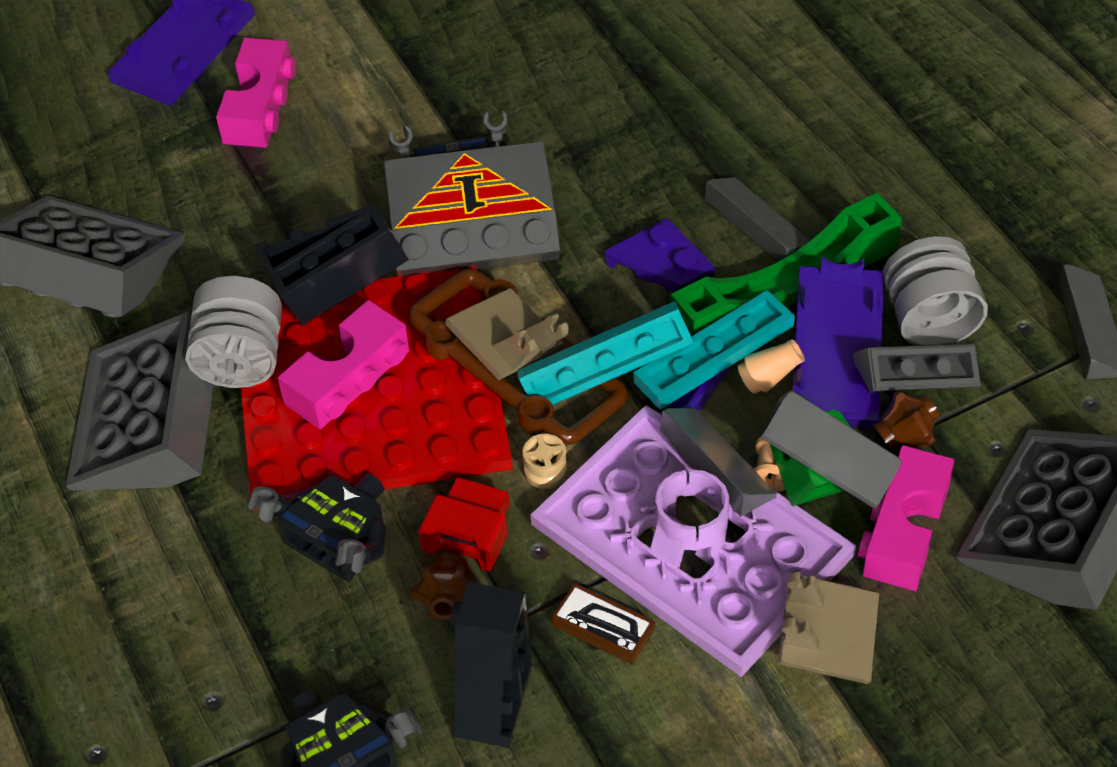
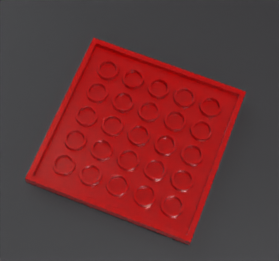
(410, 429)

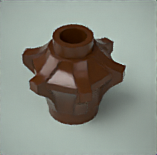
(906, 422)
(442, 585)

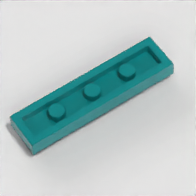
(714, 349)
(607, 355)

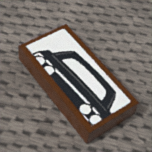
(603, 623)

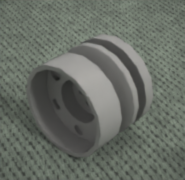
(934, 292)
(234, 332)

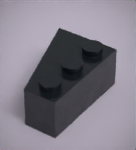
(331, 262)
(490, 662)

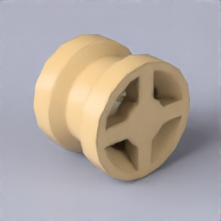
(552, 453)

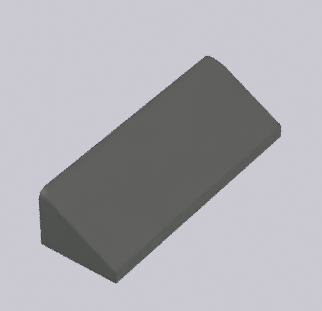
(754, 217)
(1090, 321)
(918, 367)
(830, 448)
(713, 454)

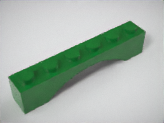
(859, 232)

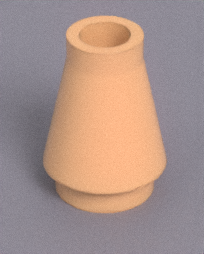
(767, 367)

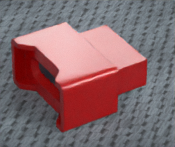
(467, 522)

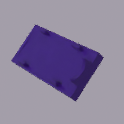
(179, 47)
(836, 317)

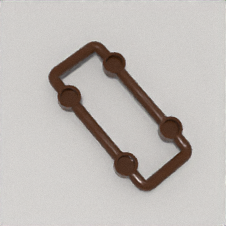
(534, 411)

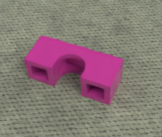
(263, 74)
(323, 388)
(896, 547)

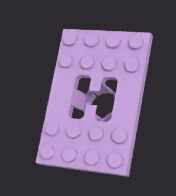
(635, 486)

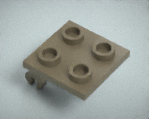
(507, 333)
(828, 628)

